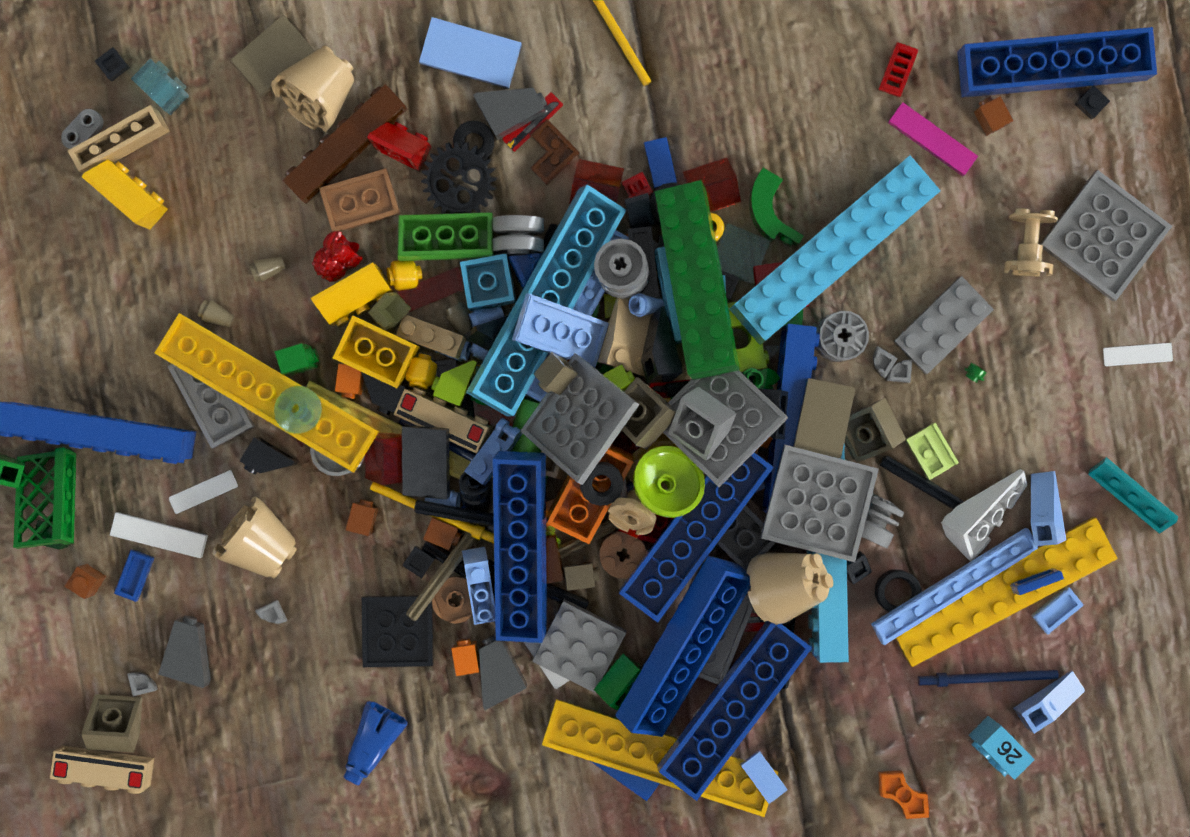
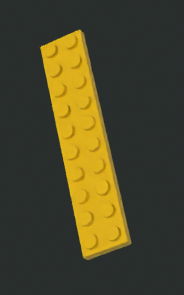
(258, 387)
(1081, 554)
(613, 745)

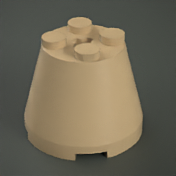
(315, 88)
(256, 541)
(787, 585)

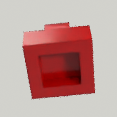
(637, 185)

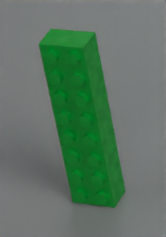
(697, 280)

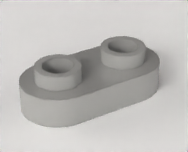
(81, 129)

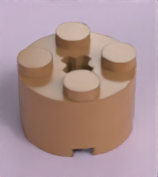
(610, 560)

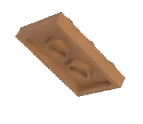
(360, 200)

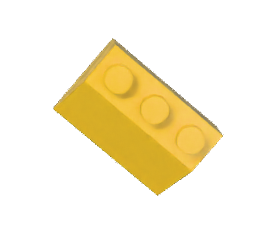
(126, 193)
(352, 295)
(375, 352)

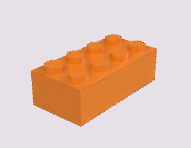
(573, 512)

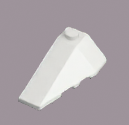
(975, 518)

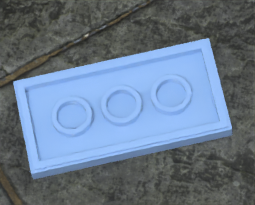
(470, 53)
(559, 329)

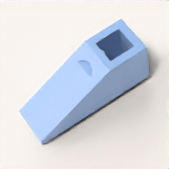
(1046, 510)
(479, 585)
(1049, 702)

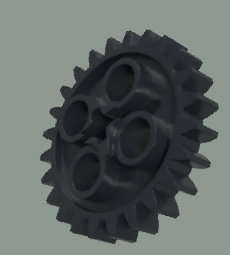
(468, 160)

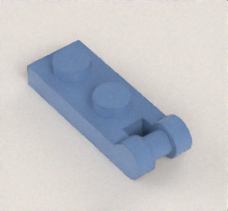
(482, 464)

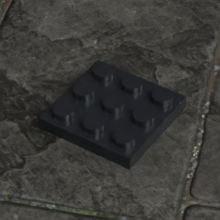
(394, 638)

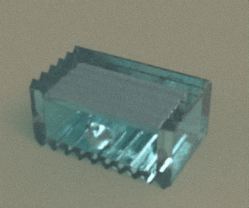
(160, 87)

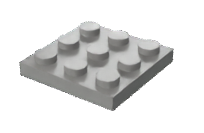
(579, 645)

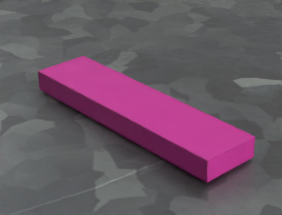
(932, 139)

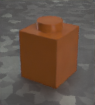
(992, 115)
(362, 517)
(442, 534)
(85, 581)

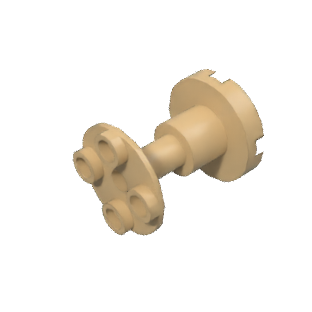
(1030, 252)
(630, 512)

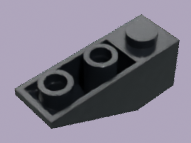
(660, 354)

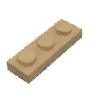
(431, 336)

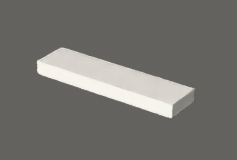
(158, 535)

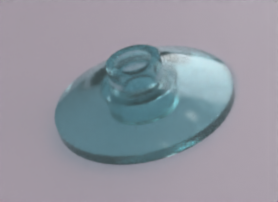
(307, 415)

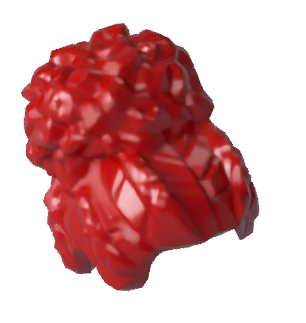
(336, 257)

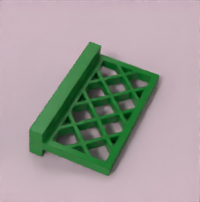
(61, 497)

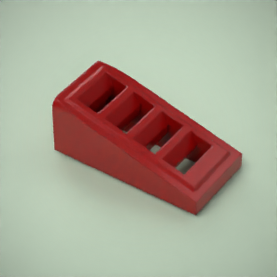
(905, 50)

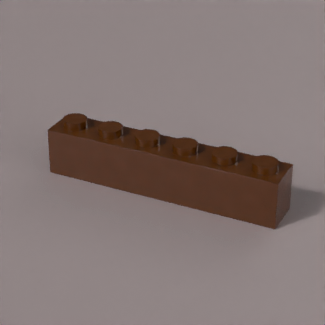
(344, 144)

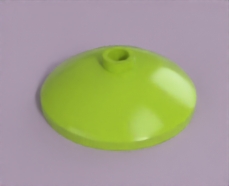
(678, 472)

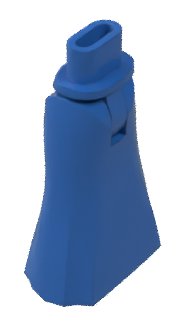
(374, 736)

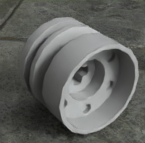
(834, 348)
(877, 520)

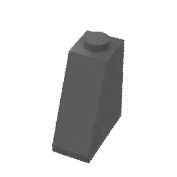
(510, 109)
(187, 653)
(499, 673)

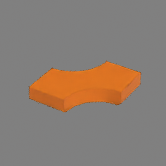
(893, 786)

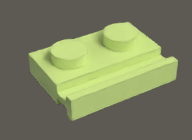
(931, 451)

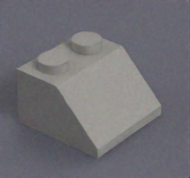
(701, 422)

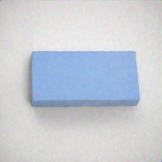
(1057, 610)
(763, 777)

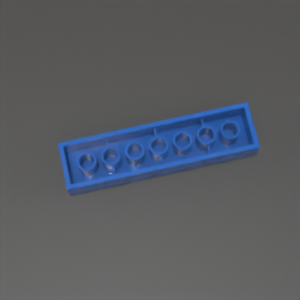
(1057, 62)
(794, 367)
(96, 432)
(690, 540)
(520, 546)
(684, 647)
(733, 708)

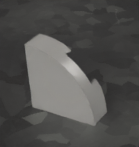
(883, 361)
(900, 372)
(272, 613)
(141, 683)

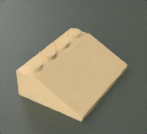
(626, 341)

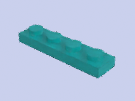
(1133, 495)

